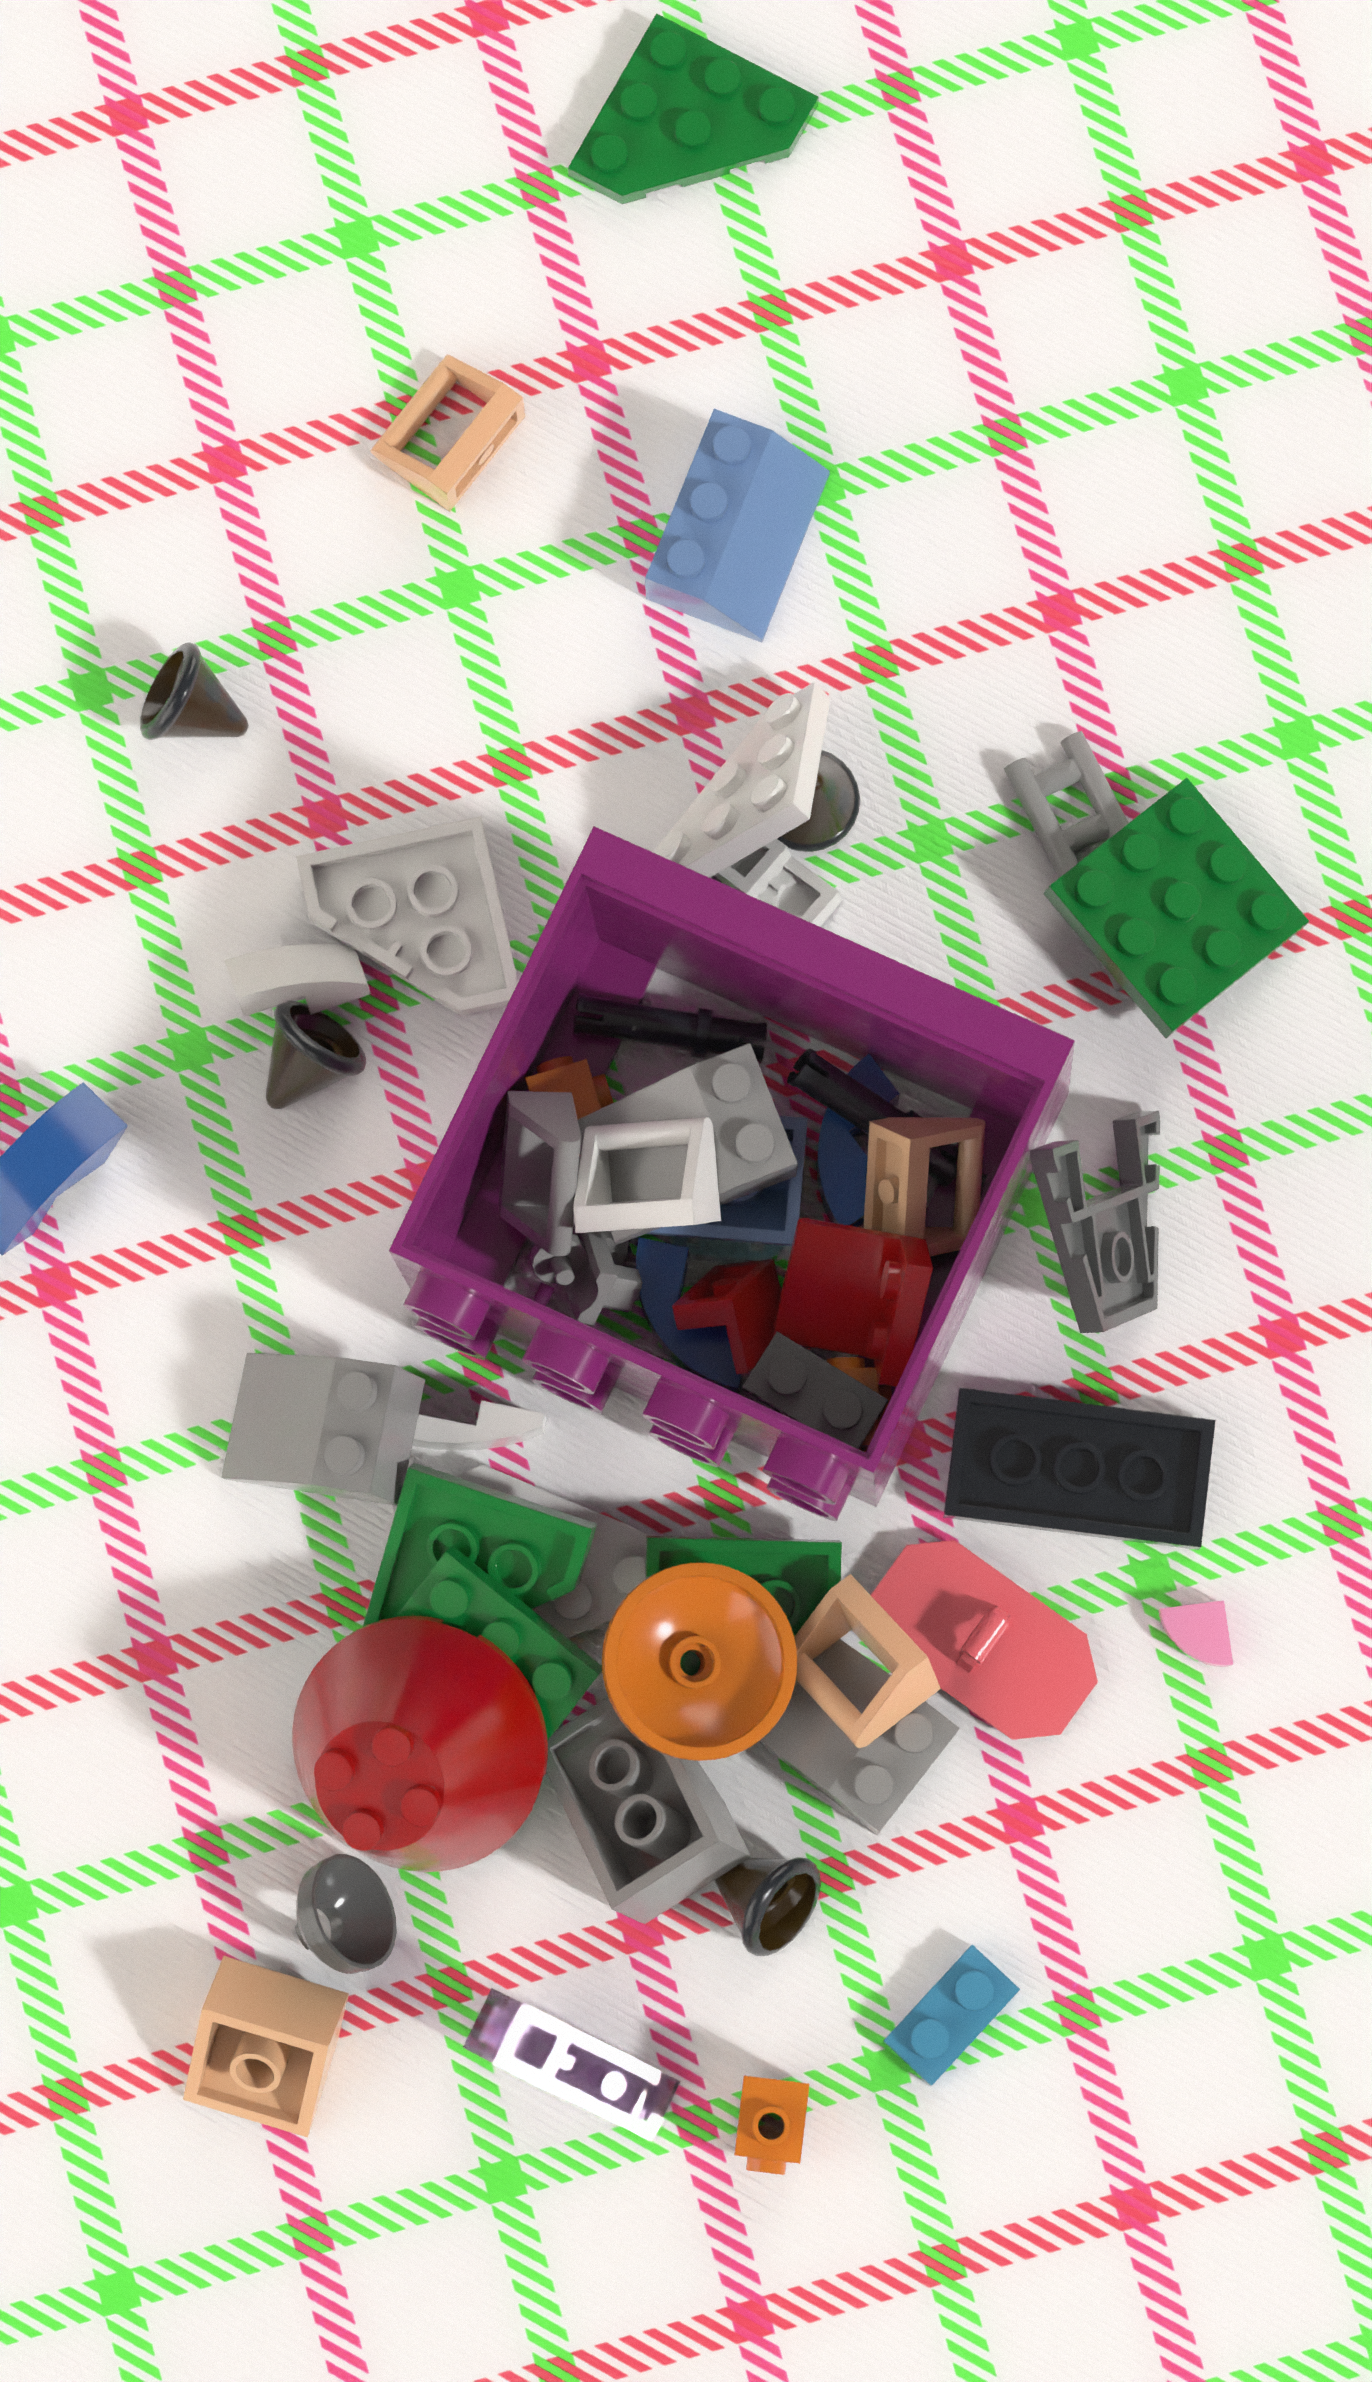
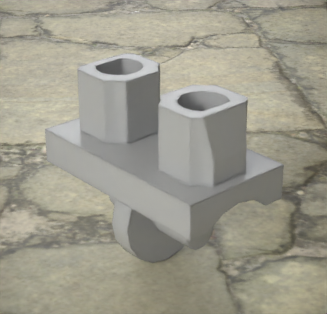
(591, 1274)

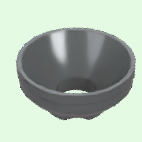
(357, 1911)

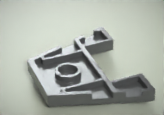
(1104, 1240)

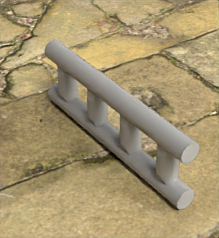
(1034, 789)

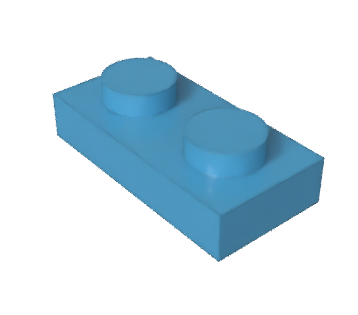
(951, 2015)

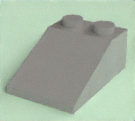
(746, 1127)
(324, 1426)
(864, 1780)
(640, 1815)

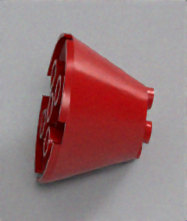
(419, 1744)

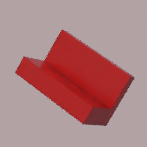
(741, 1298)

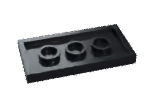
(1079, 1468)

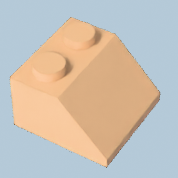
(264, 2046)

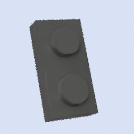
(814, 1392)

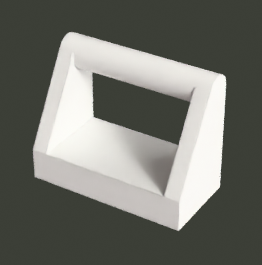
(699, 1194)

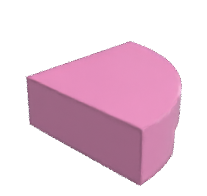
(1199, 1631)

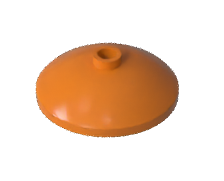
(742, 1652)

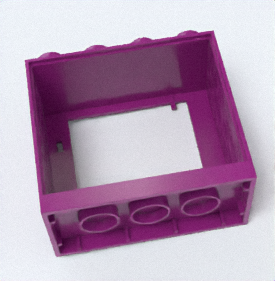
(606, 939)

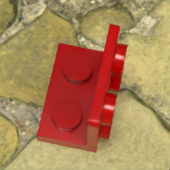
(855, 1293)

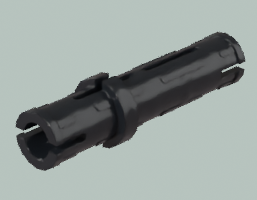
(667, 1027)
(861, 1105)

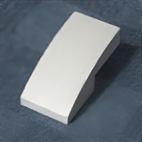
(783, 883)
(277, 975)
(495, 1427)

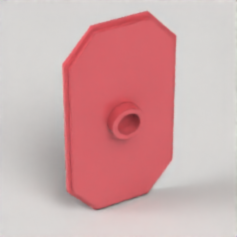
(989, 1639)

